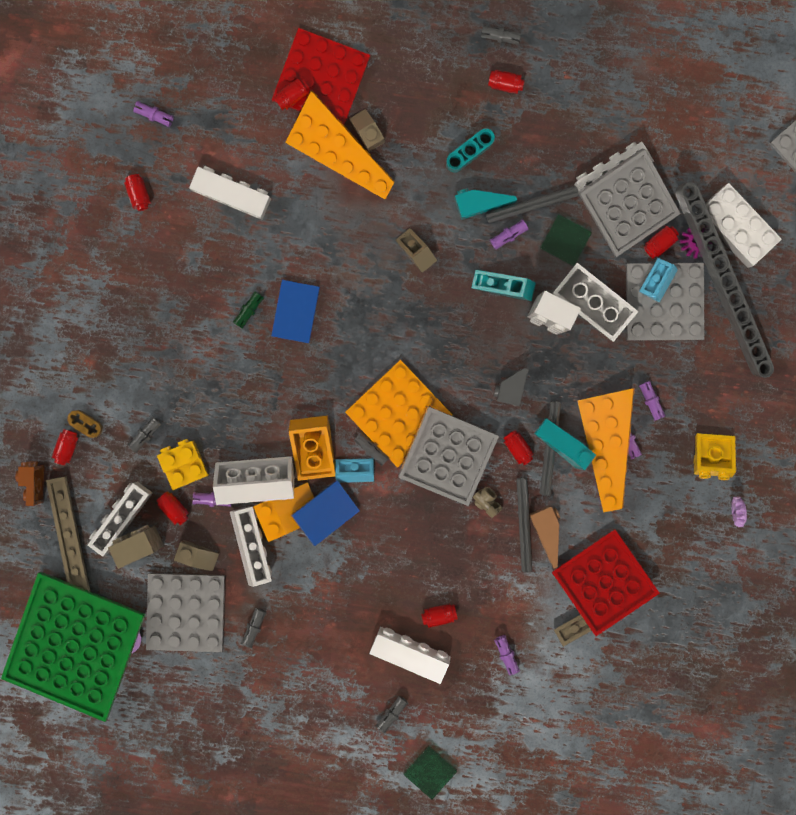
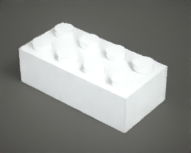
(740, 226)
(597, 302)
(553, 313)
(253, 480)

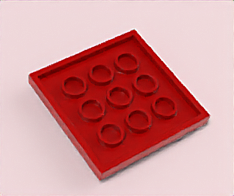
(327, 68)
(605, 582)

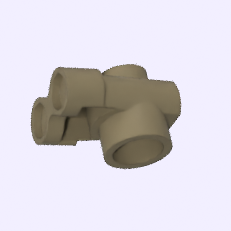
(485, 500)

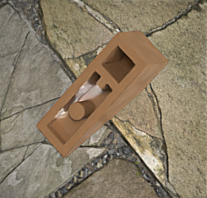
(547, 528)

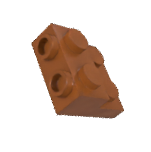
(31, 476)

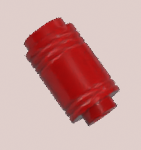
(506, 81)
(292, 94)
(137, 192)
(661, 242)
(65, 447)
(518, 447)
(172, 508)
(439, 615)

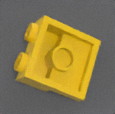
(714, 456)
(182, 464)

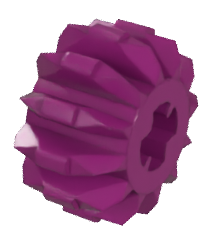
(689, 245)

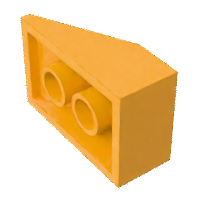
(312, 447)
(276, 514)

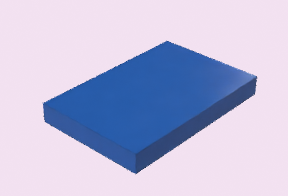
(295, 311)
(325, 513)

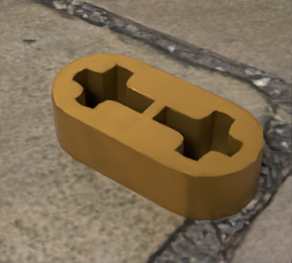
(87, 420)

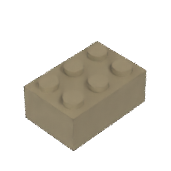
(135, 545)

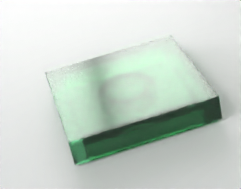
(565, 240)
(430, 772)

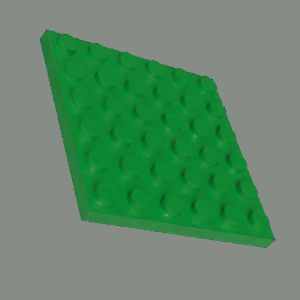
(72, 646)

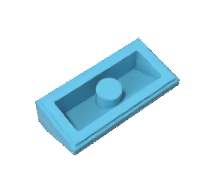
(658, 279)
(354, 470)

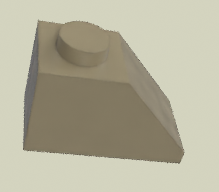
(367, 130)
(416, 250)
(196, 556)

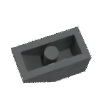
(511, 388)

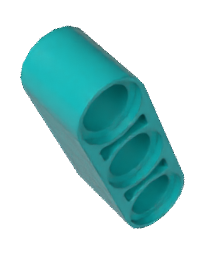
(474, 142)

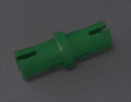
(248, 310)

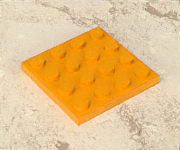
(394, 410)

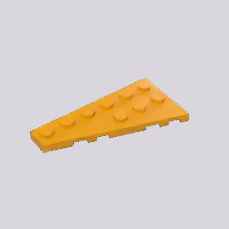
(333, 145)
(607, 433)

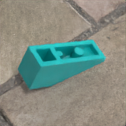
(478, 202)
(504, 285)
(565, 445)

